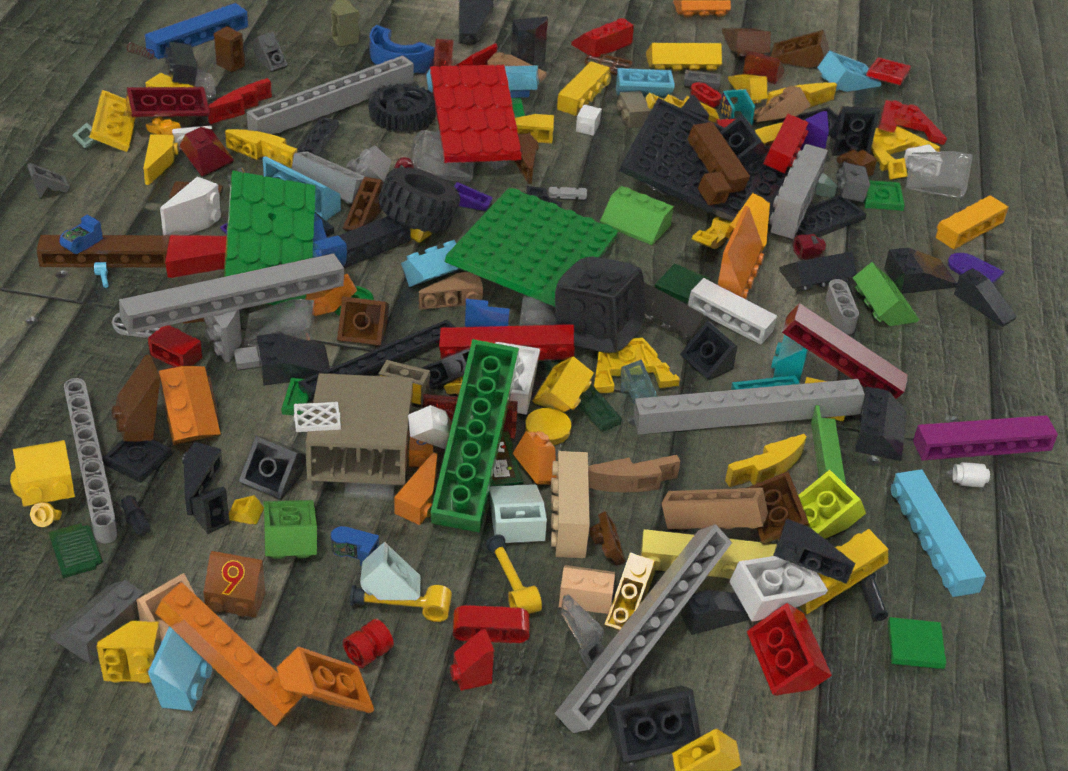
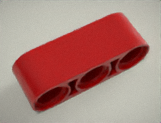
(501, 623)

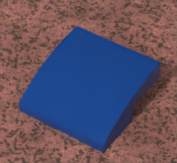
(480, 315)

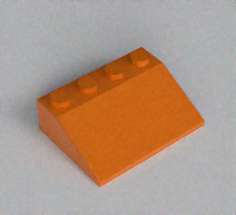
(741, 256)

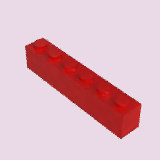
(554, 341)

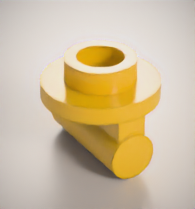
(44, 514)

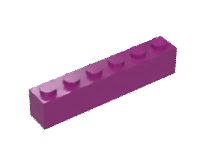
(984, 437)

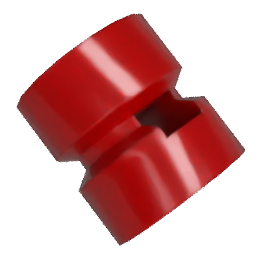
(371, 641)

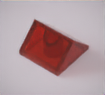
(763, 65)

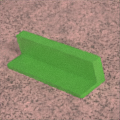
(826, 445)

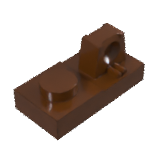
(606, 532)

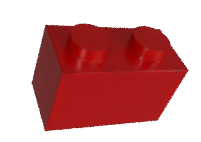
(174, 347)

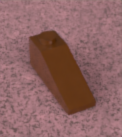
(526, 165)
(365, 205)

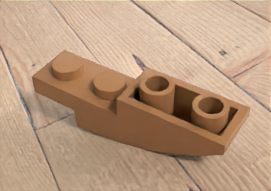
(629, 478)

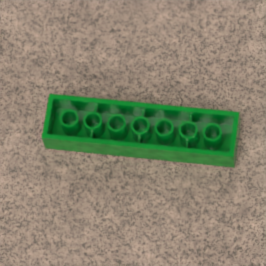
(475, 436)

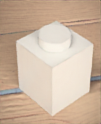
(588, 120)

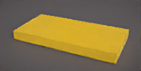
(112, 122)

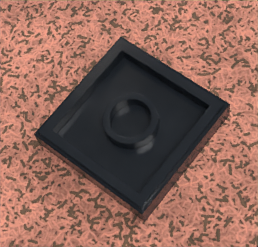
(137, 458)

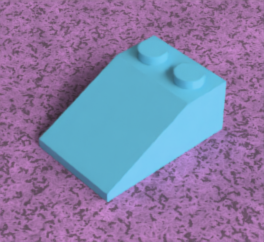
(846, 73)

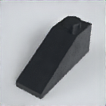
(983, 296)
(200, 469)
(712, 610)

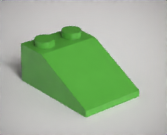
(290, 529)

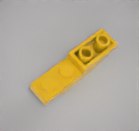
(260, 144)
(775, 460)

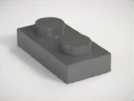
(709, 79)

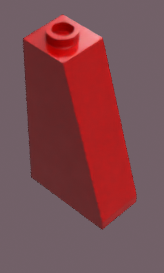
(194, 254)

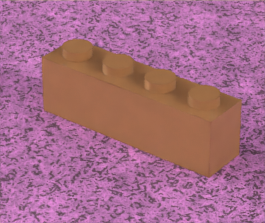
(718, 506)

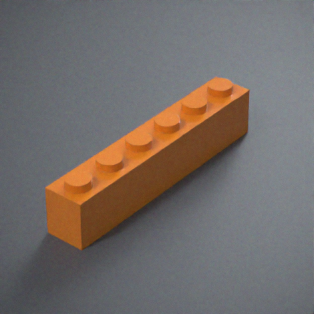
(227, 653)

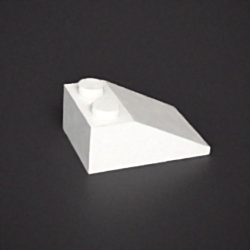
(191, 209)
(524, 376)
(771, 582)

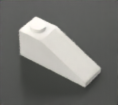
(430, 426)

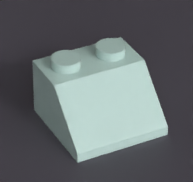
(389, 576)

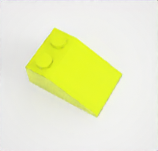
(831, 505)

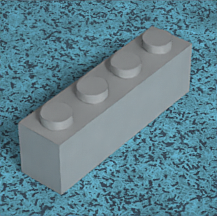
(328, 174)

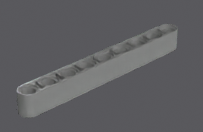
(90, 461)

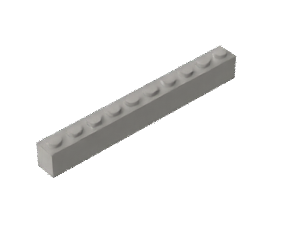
(329, 97)
(230, 293)
(747, 406)
(642, 630)

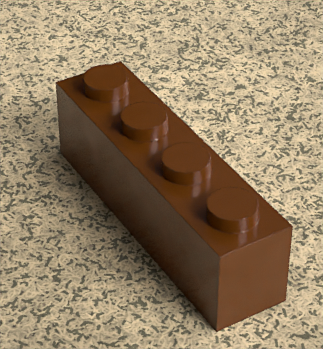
(718, 155)

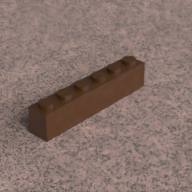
(114, 250)

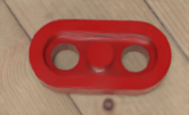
(706, 94)

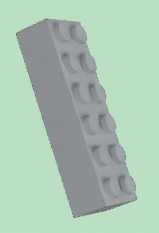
(797, 191)

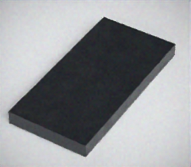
(830, 216)

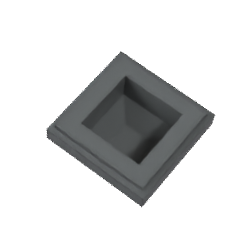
(591, 651)

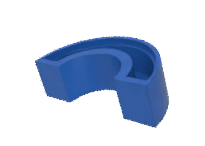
(383, 50)
(325, 246)

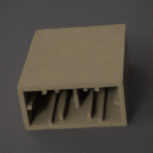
(372, 432)

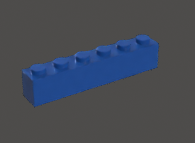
(197, 29)

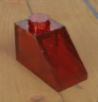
(443, 52)

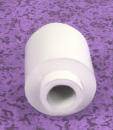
(970, 474)

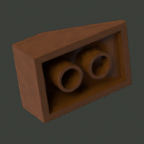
(747, 39)
(803, 50)
(138, 403)
(782, 504)

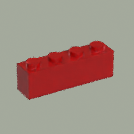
(787, 143)

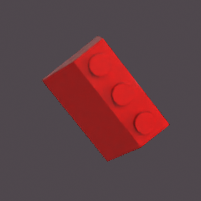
(605, 38)
(788, 652)

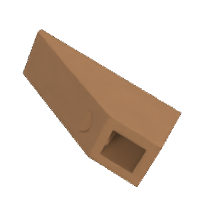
(790, 101)
(451, 291)

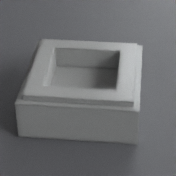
(246, 358)

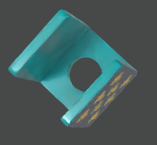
(744, 105)

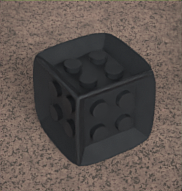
(602, 303)

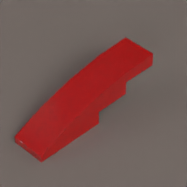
(237, 101)

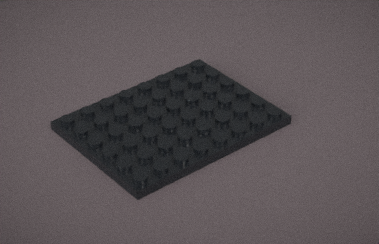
(669, 163)

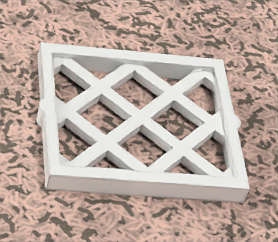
(319, 406)

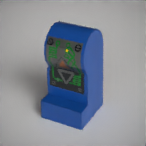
(82, 236)
(353, 543)

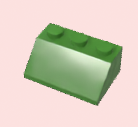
(637, 215)
(884, 297)

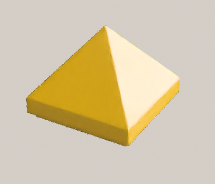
(897, 168)

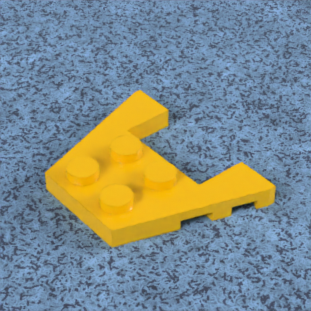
(888, 143)
(610, 365)

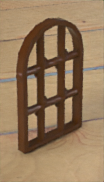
(610, 62)

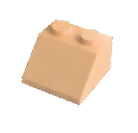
(588, 587)

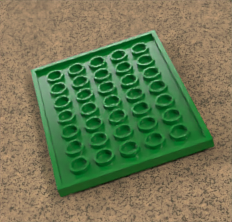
(529, 244)

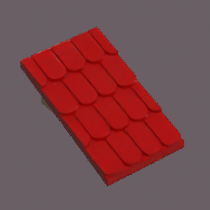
(475, 113)

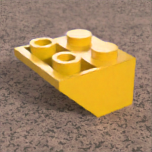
(129, 652)

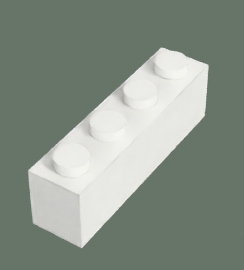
(732, 311)

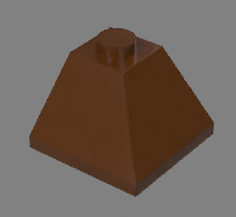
(362, 321)

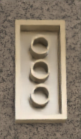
(570, 504)

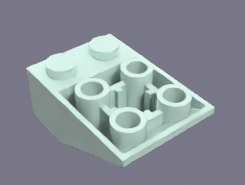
(518, 513)

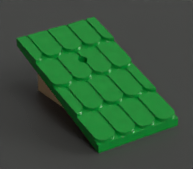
(268, 224)

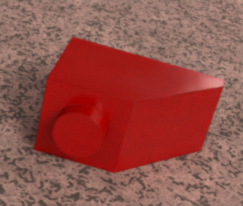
(474, 662)

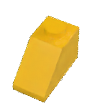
(708, 753)

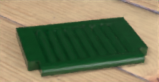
(75, 549)

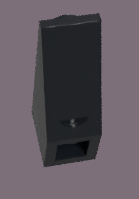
(810, 550)

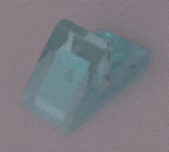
(637, 381)

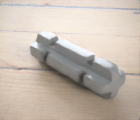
(567, 193)

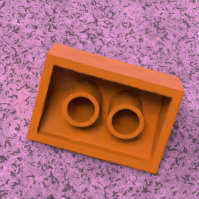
(703, 7)
(188, 404)
(324, 680)

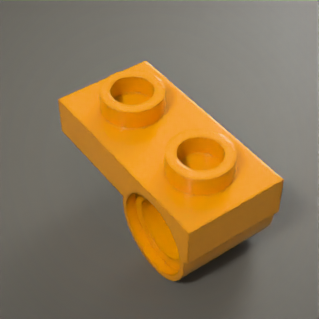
(162, 126)

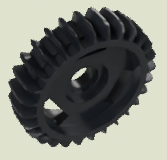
(405, 110)

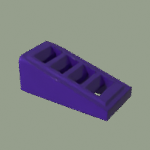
(472, 198)

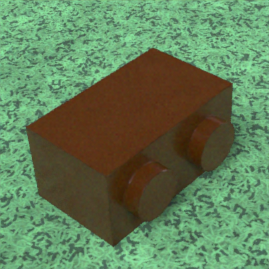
(229, 49)

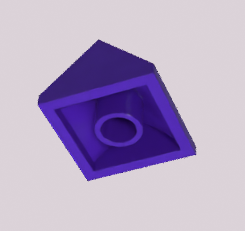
(817, 130)

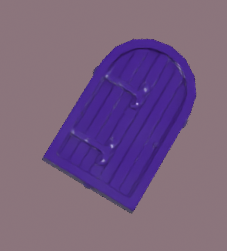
(963, 262)

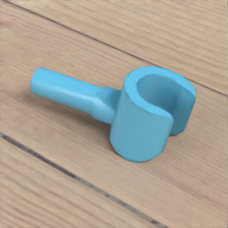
(100, 268)

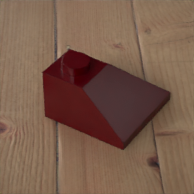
(205, 150)

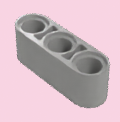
(842, 306)

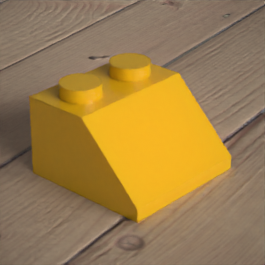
(564, 385)
(43, 473)

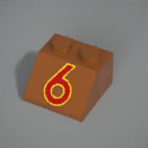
(234, 584)

